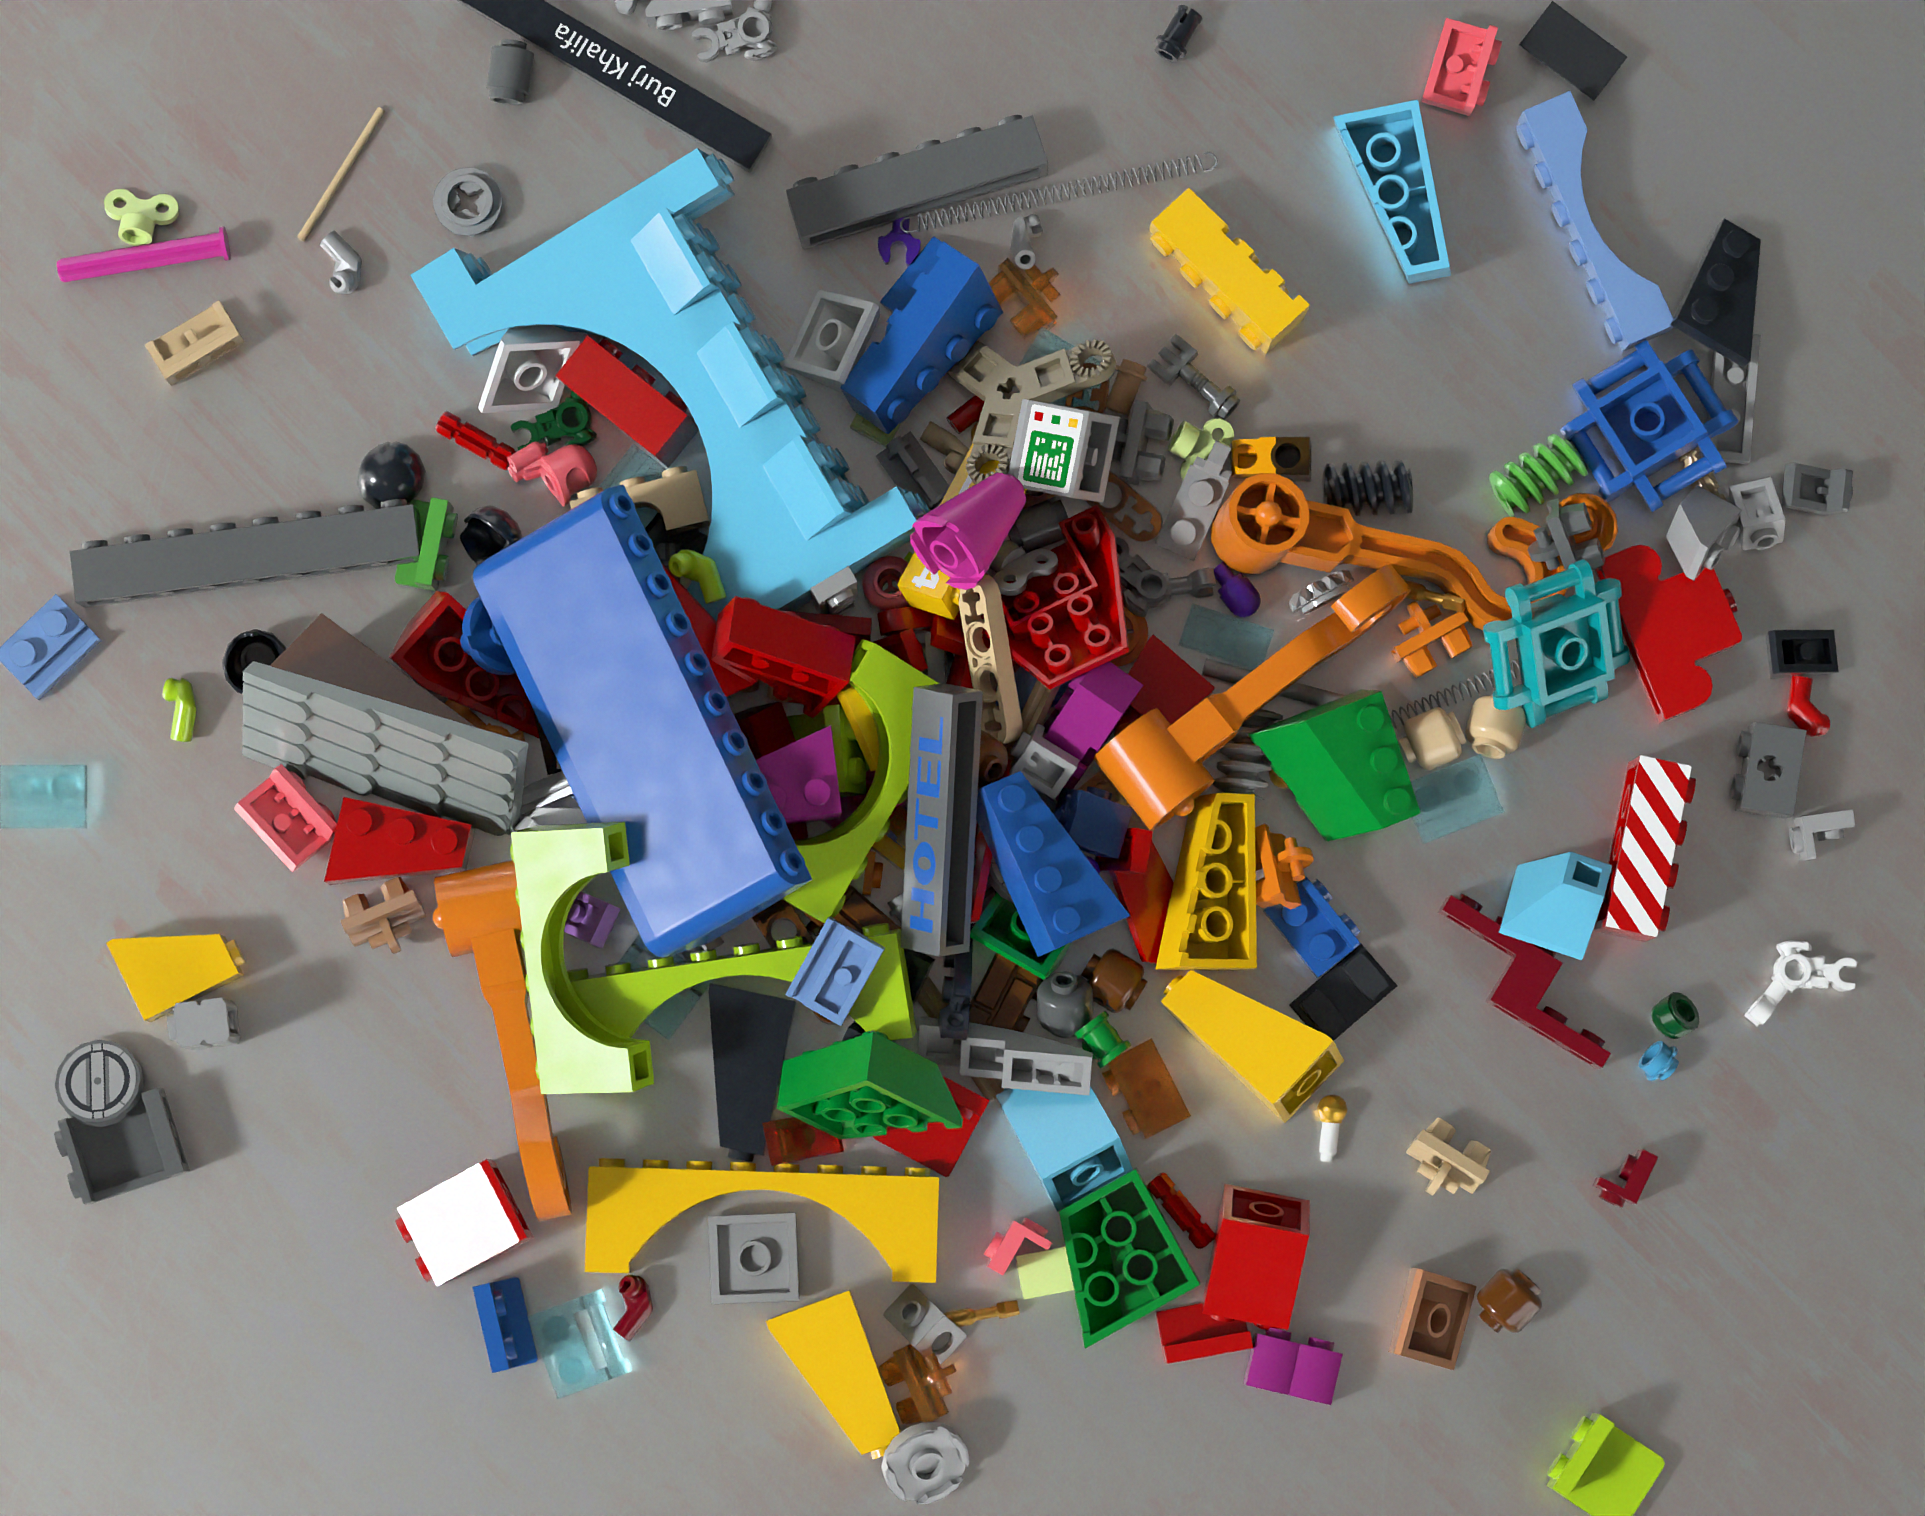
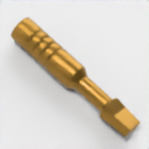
(1448, 601)
(968, 1316)

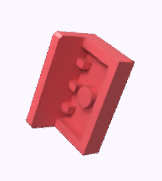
(1460, 65)
(288, 817)
(1004, 1247)

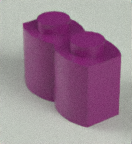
(1293, 1367)

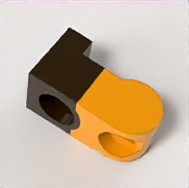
(1279, 455)

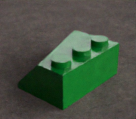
(1342, 765)
(866, 1087)
(1122, 1256)

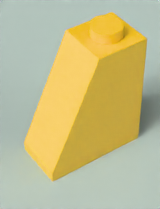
(175, 969)

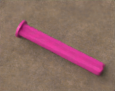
(144, 256)

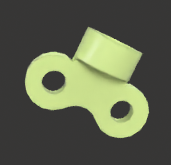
(139, 215)
(1192, 442)

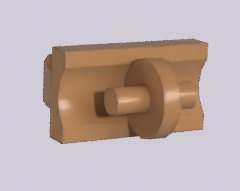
(384, 921)

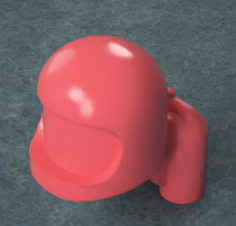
(563, 470)

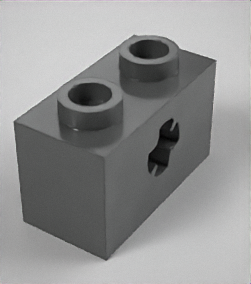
(1784, 751)

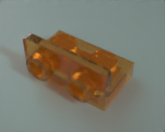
(1146, 1090)

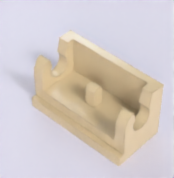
(194, 343)

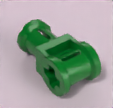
(1102, 1040)

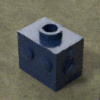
(1093, 820)

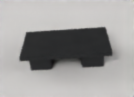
(1573, 50)
(1344, 993)

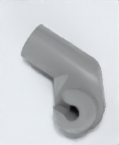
(347, 263)

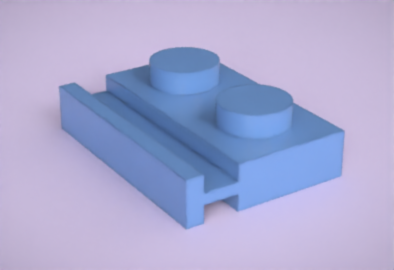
(47, 647)
(835, 971)

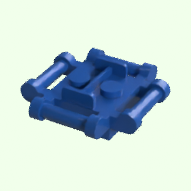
(1649, 424)

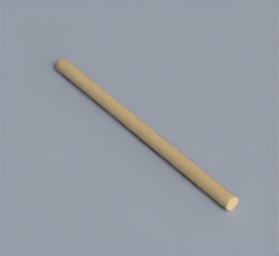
(341, 174)

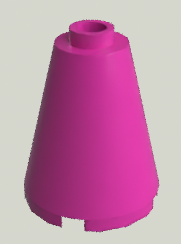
(969, 529)

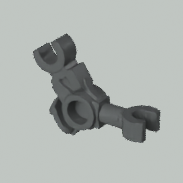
(1151, 588)

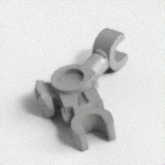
(749, 30)

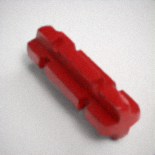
(474, 440)
(1181, 1210)

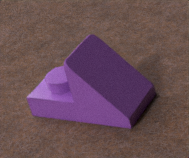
(591, 919)

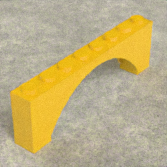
(635, 1203)

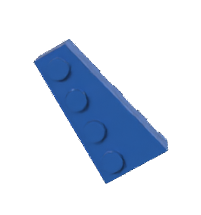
(923, 340)
(1043, 867)

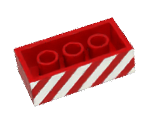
(1644, 848)

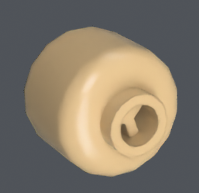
(1494, 730)
(1432, 738)

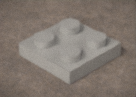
(753, 1258)

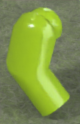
(699, 569)
(185, 708)

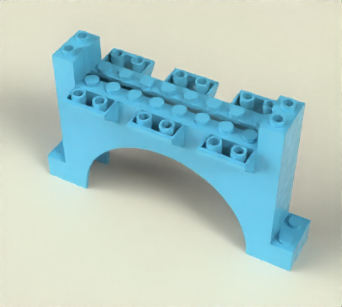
(656, 286)

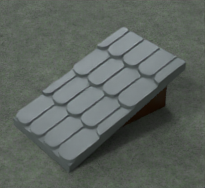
(370, 729)

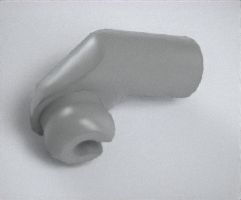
(1021, 248)

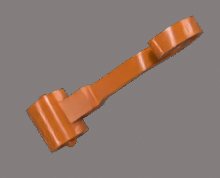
(1274, 523)
(1161, 763)
(483, 918)

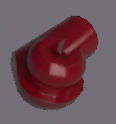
(637, 1304)

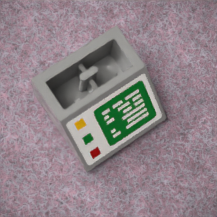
(1063, 450)

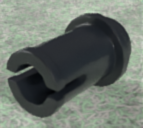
(1177, 35)

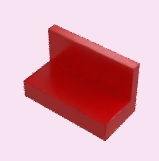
(1193, 1335)

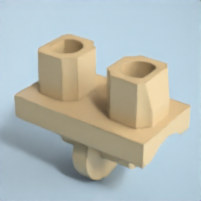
(1445, 1164)

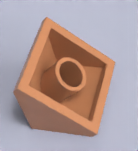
(1432, 1318)

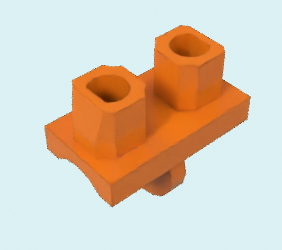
(1415, 651)
(1282, 866)

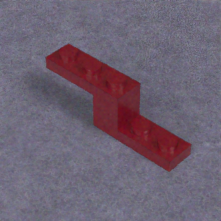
(1525, 982)

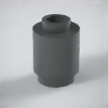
(509, 72)
(1038, 525)

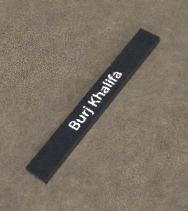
(629, 77)

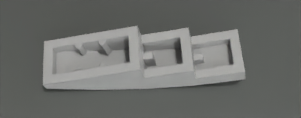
(1009, 1055)

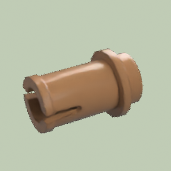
(1125, 386)

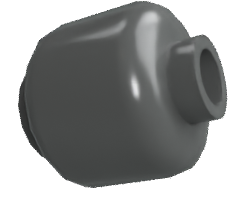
(1064, 1004)

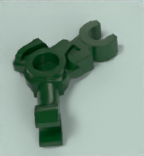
(569, 419)

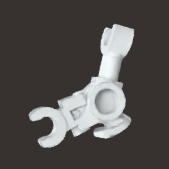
(1795, 972)

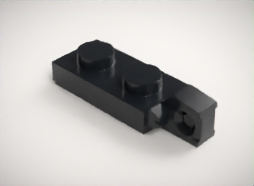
(956, 991)

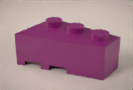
(1090, 714)
(804, 779)

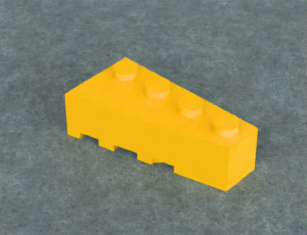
(1227, 272)
(1214, 889)

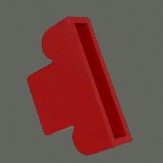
(1671, 627)

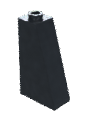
(748, 1058)

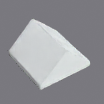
(833, 338)
(526, 369)

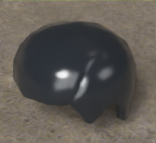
(390, 474)
(488, 532)
(246, 648)

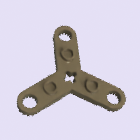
(1039, 380)

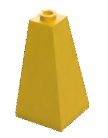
(1260, 1046)
(838, 1363)

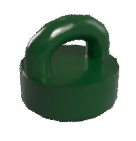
(1675, 1016)

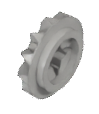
(471, 182)
(1321, 592)

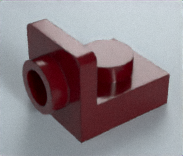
(1635, 1174)

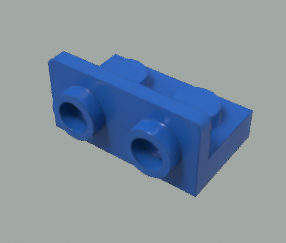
(1315, 928)
(505, 1324)

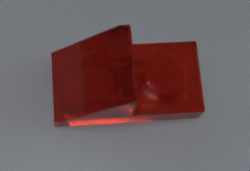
(795, 1141)

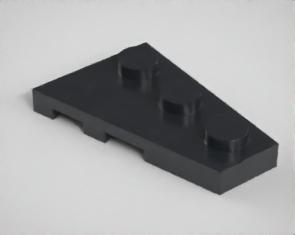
(1722, 294)

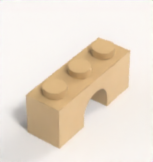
(674, 496)

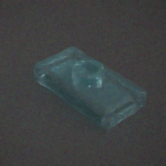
(1225, 637)

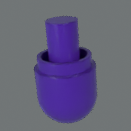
(1237, 592)

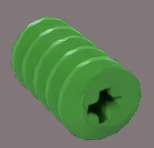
(1536, 474)

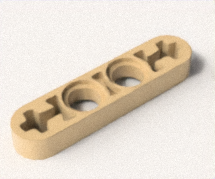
(995, 659)

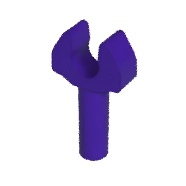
(895, 236)

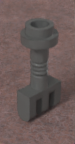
(1222, 402)

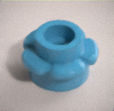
(1659, 1061)

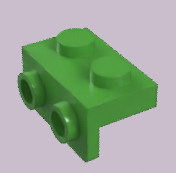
(437, 526)

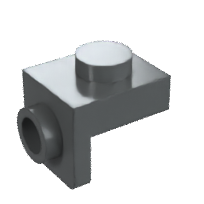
(1817, 489)

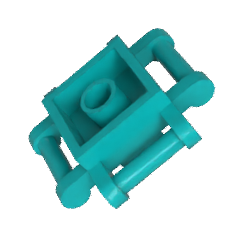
(1561, 643)

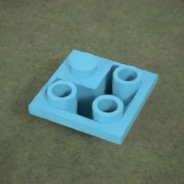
(1556, 902)

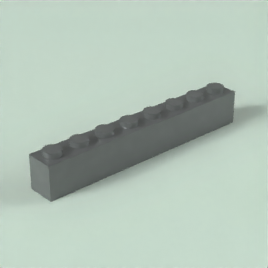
(246, 554)

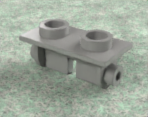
(913, 469)

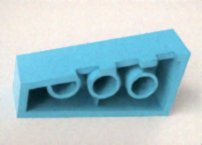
(1397, 175)

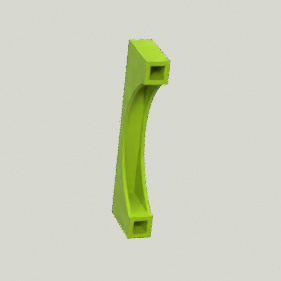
(627, 996)

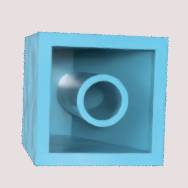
(1065, 1141)

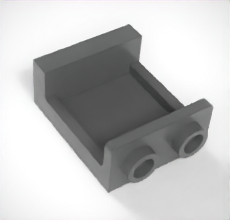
(123, 1154)

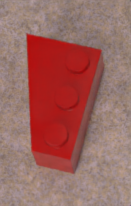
(629, 399)
(783, 651)
(393, 843)

